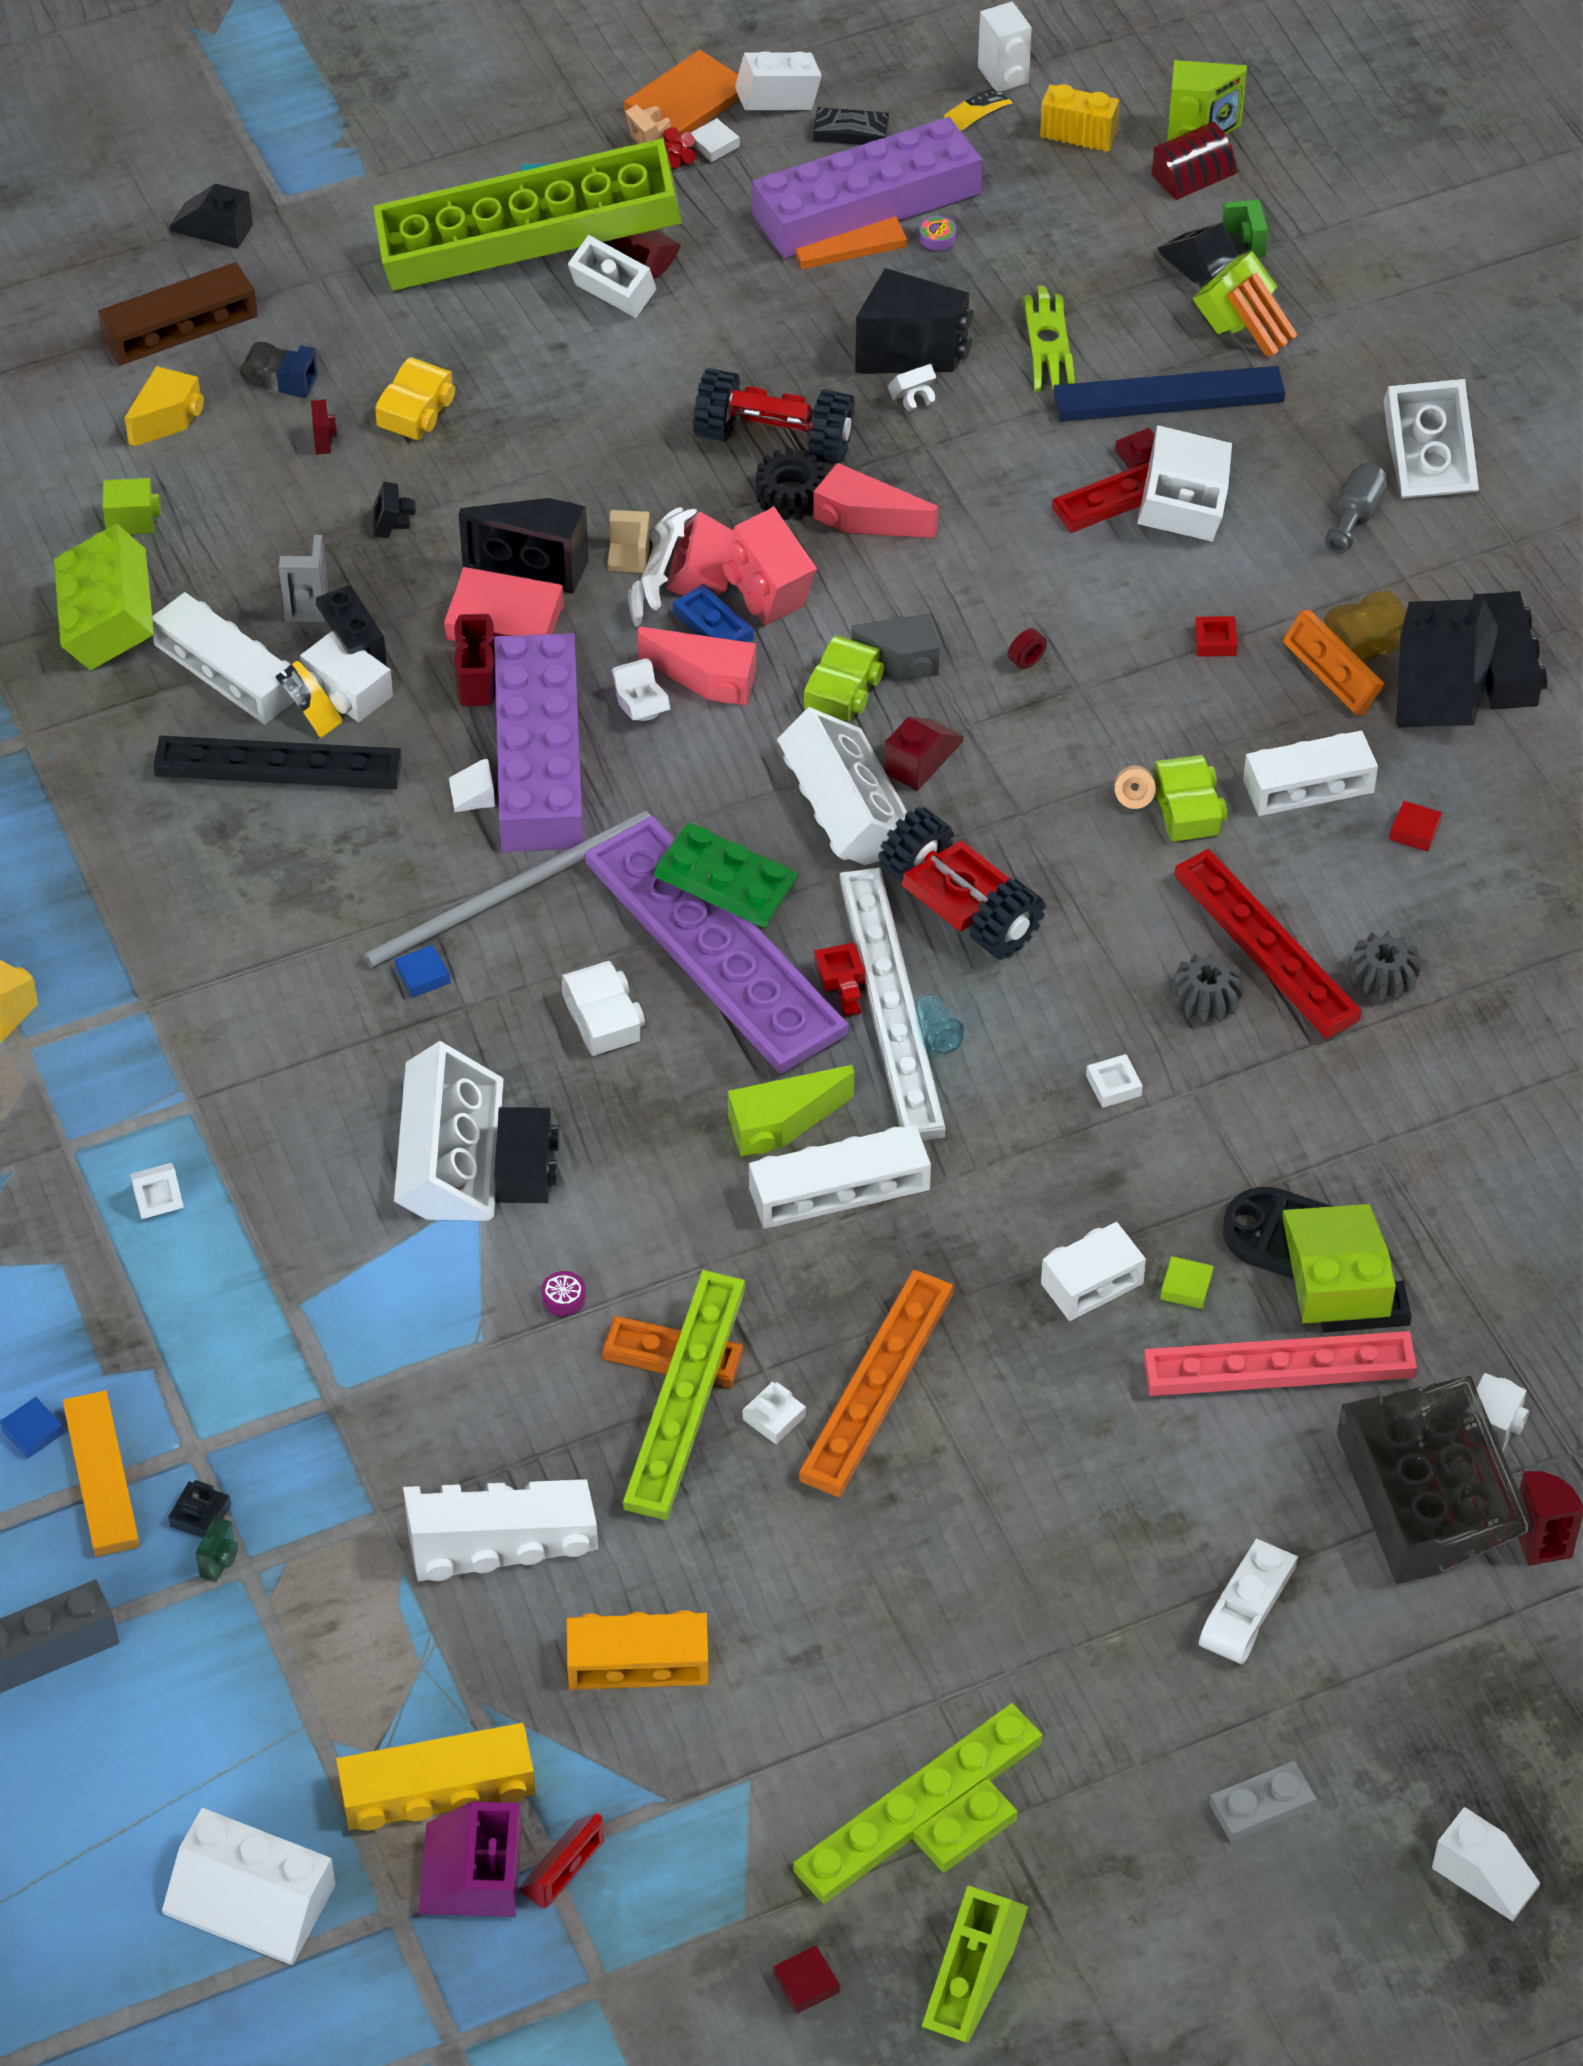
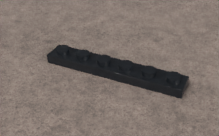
(277, 762)

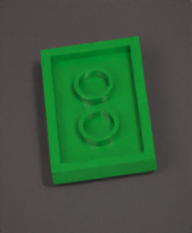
(726, 874)

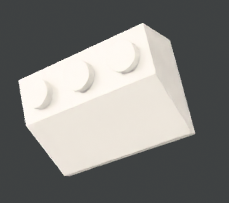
(248, 1886)

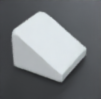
(472, 787)

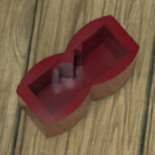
(474, 660)

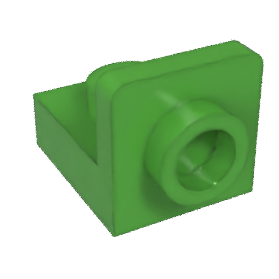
(1248, 221)

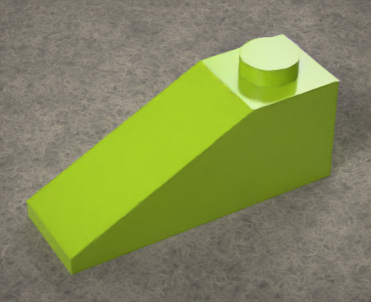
(781, 1110)
(973, 1962)

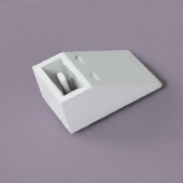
(1186, 484)

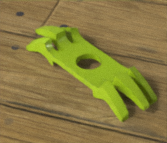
(1048, 351)

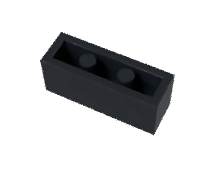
(1514, 668)

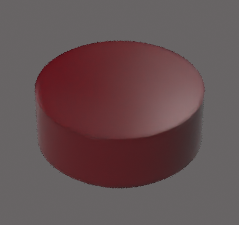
(1027, 648)

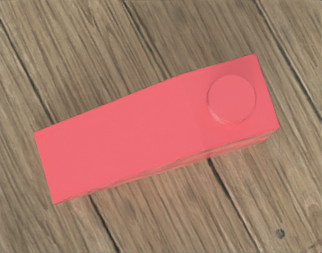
(868, 506)
(707, 665)

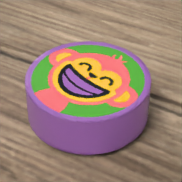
(937, 233)

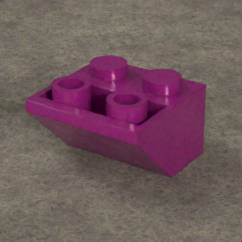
(472, 1861)

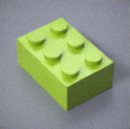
(103, 597)

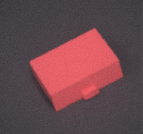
(512, 602)

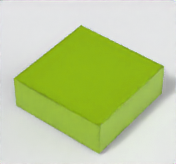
(1187, 1282)

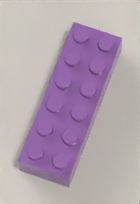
(867, 185)
(538, 742)

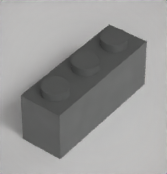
(55, 1634)

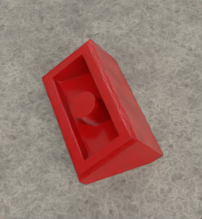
(564, 1860)

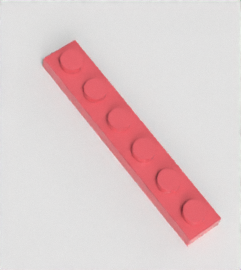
(1279, 1363)

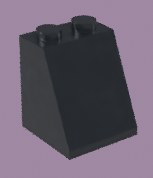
(912, 325)

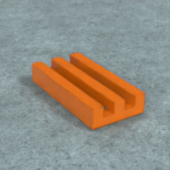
(1265, 311)

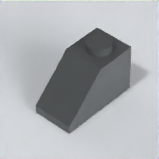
(905, 645)

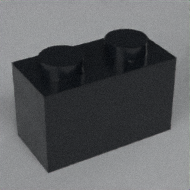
(524, 1155)

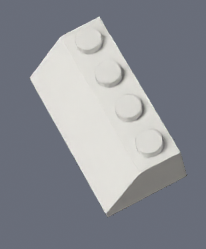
(843, 784)
(448, 1136)

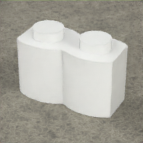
(602, 1007)

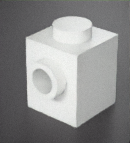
(1503, 1406)

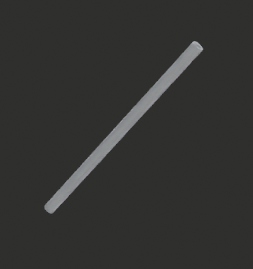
(494, 896)

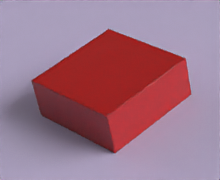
(1215, 636)
(1415, 826)

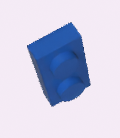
(711, 616)

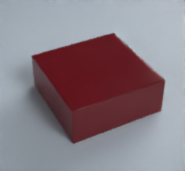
(806, 1979)

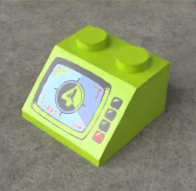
(1206, 94)

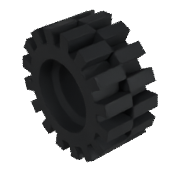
(788, 468)

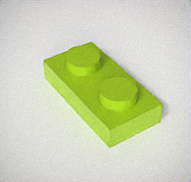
(965, 1825)

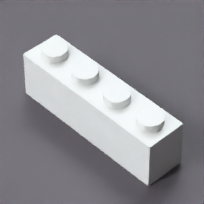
(222, 656)
(839, 1176)

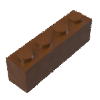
(177, 313)

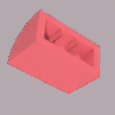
(700, 556)

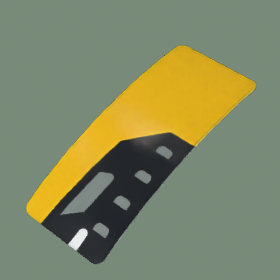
(977, 107)
(310, 698)

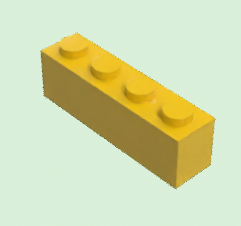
(435, 1776)

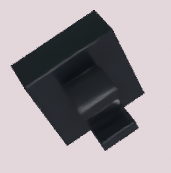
(391, 510)
(198, 1507)

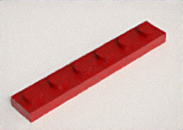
(1267, 943)

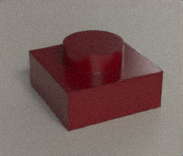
(323, 426)
(1135, 448)

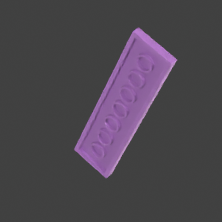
(719, 952)

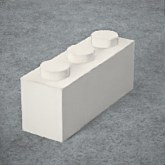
(1310, 773)

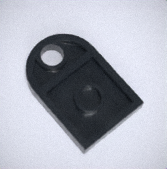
(1266, 1241)

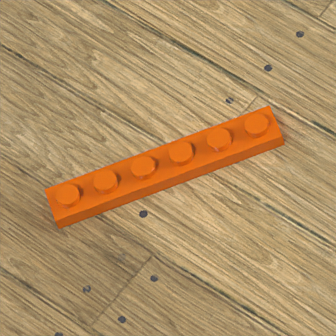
(876, 1383)

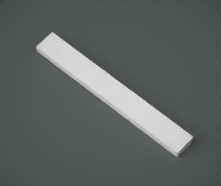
(892, 1003)

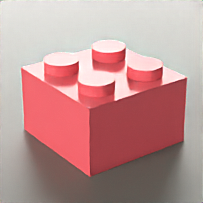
(768, 566)

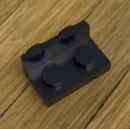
(352, 623)

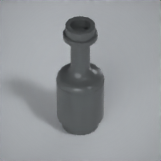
(1356, 504)

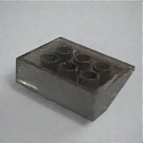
(1431, 1476)

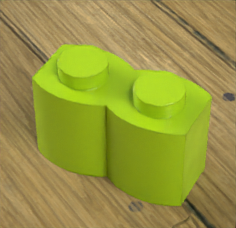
(1213, 299)
(843, 679)
(1189, 798)

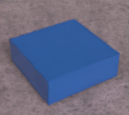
(422, 971)
(31, 1427)

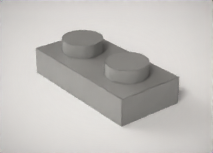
(1262, 1801)

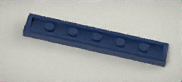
(1169, 393)

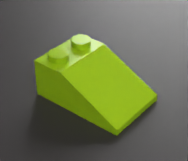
(1339, 1263)

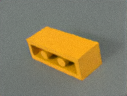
(637, 1650)

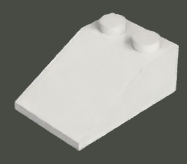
(1431, 438)

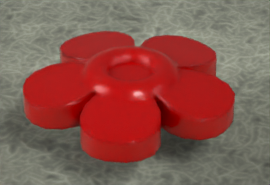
(679, 148)

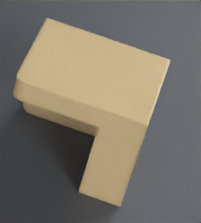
(629, 541)

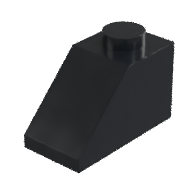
(216, 215)
(1200, 252)

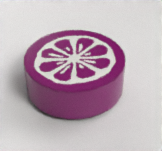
(563, 1293)

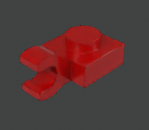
(841, 970)

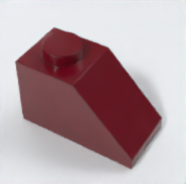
(918, 750)

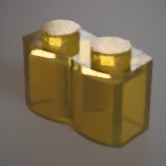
(1370, 626)

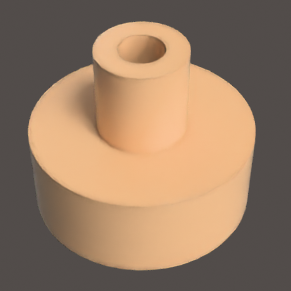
(1135, 796)

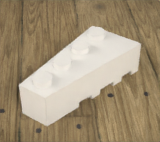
(497, 1526)

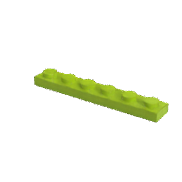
(684, 1395)
(894, 1817)

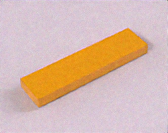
(101, 1473)

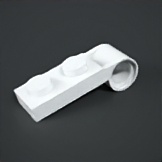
(1247, 1601)

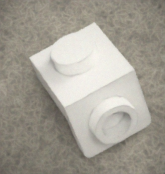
(638, 692)

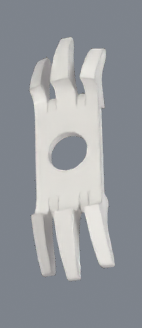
(663, 537)

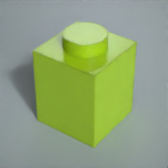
(130, 505)

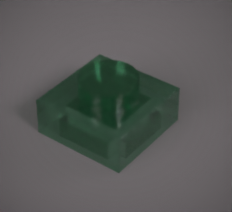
(216, 1549)

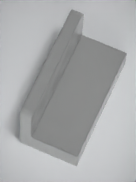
(301, 582)

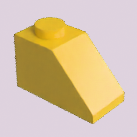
(163, 406)

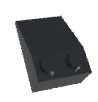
(527, 540)
(1444, 662)

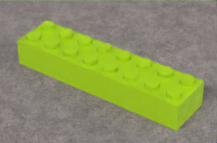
(526, 214)

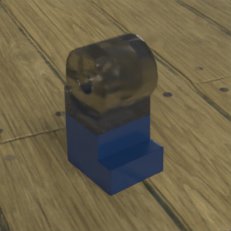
(280, 369)

